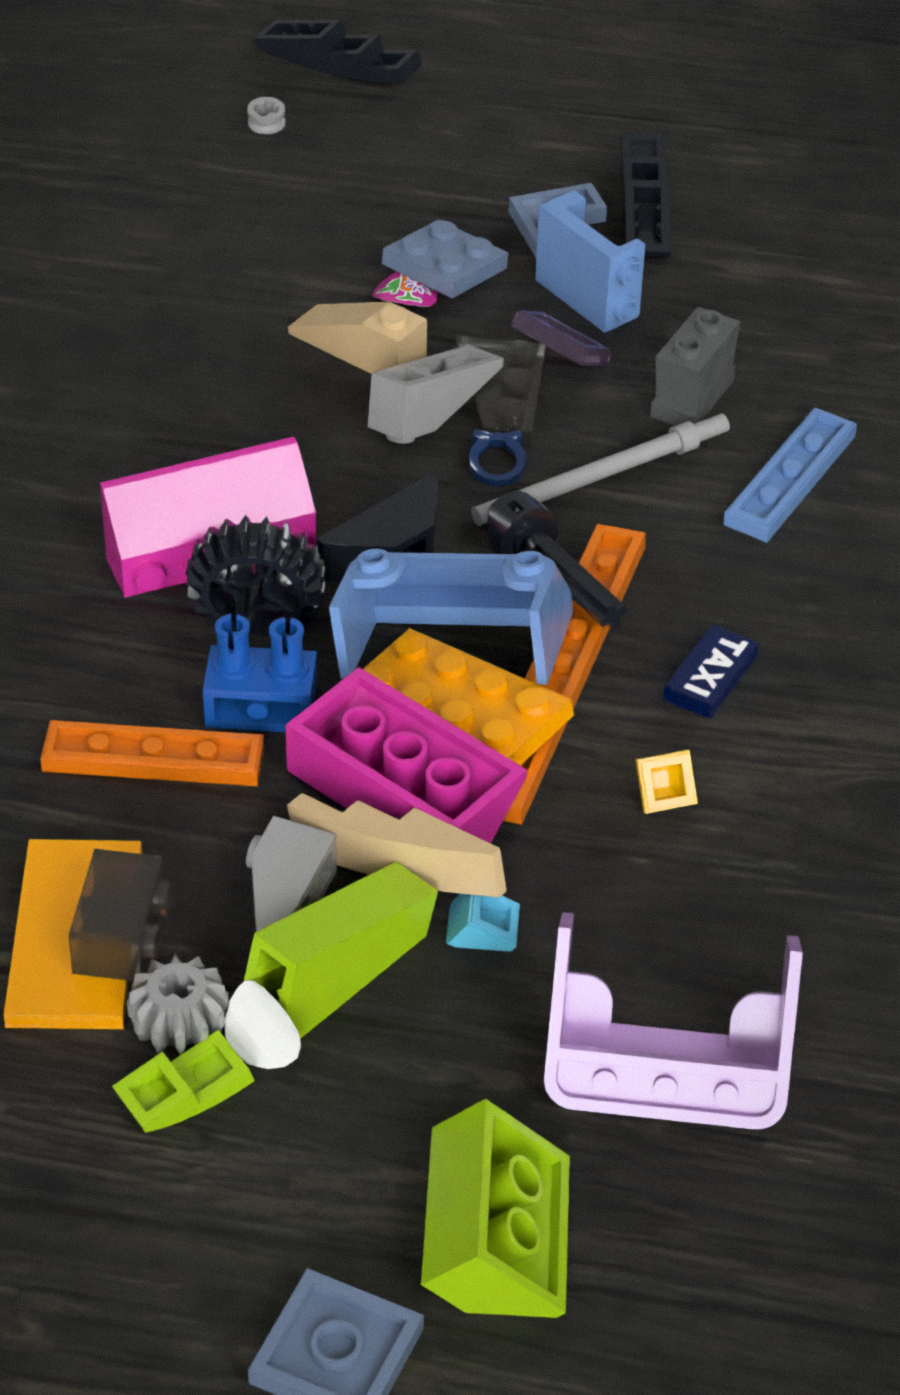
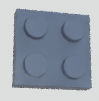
(445, 258)
(335, 1342)

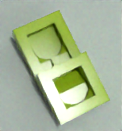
(173, 1091)

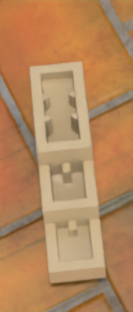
(420, 842)

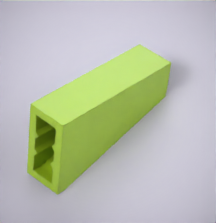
(340, 943)

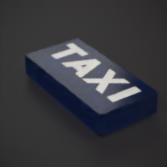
(711, 671)

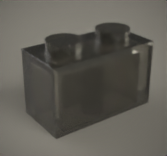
(119, 915)

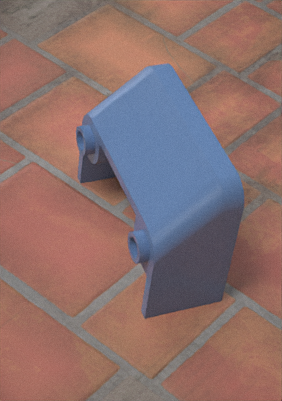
(451, 591)

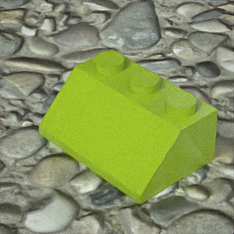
(496, 1216)

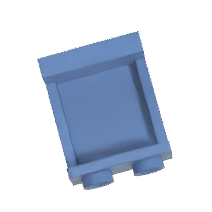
(586, 267)

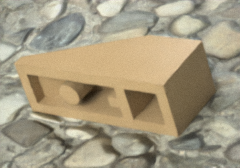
(364, 333)

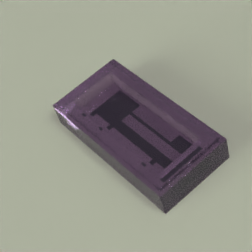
(561, 338)

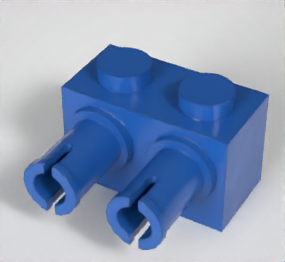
(258, 685)

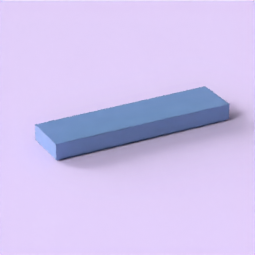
(790, 474)

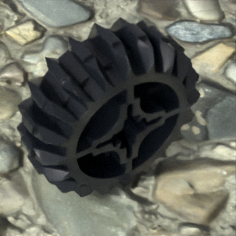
(255, 574)

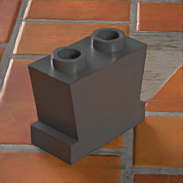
(695, 367)

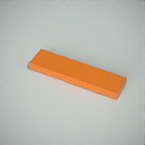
(153, 753)

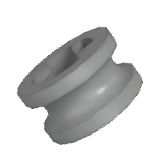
(266, 115)

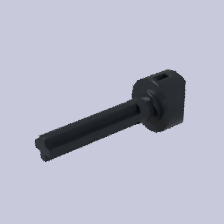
(537, 531)

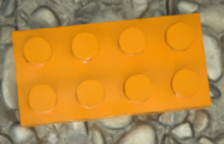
(473, 694)

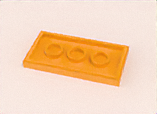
(41, 978)

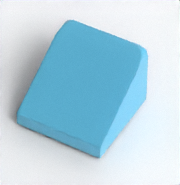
(483, 923)

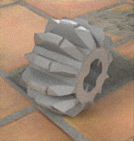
(177, 1003)

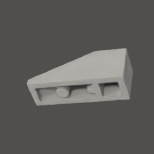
(427, 391)
(289, 869)

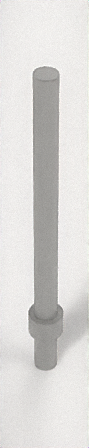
(680, 438)

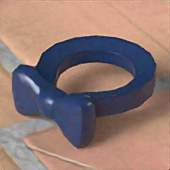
(511, 441)

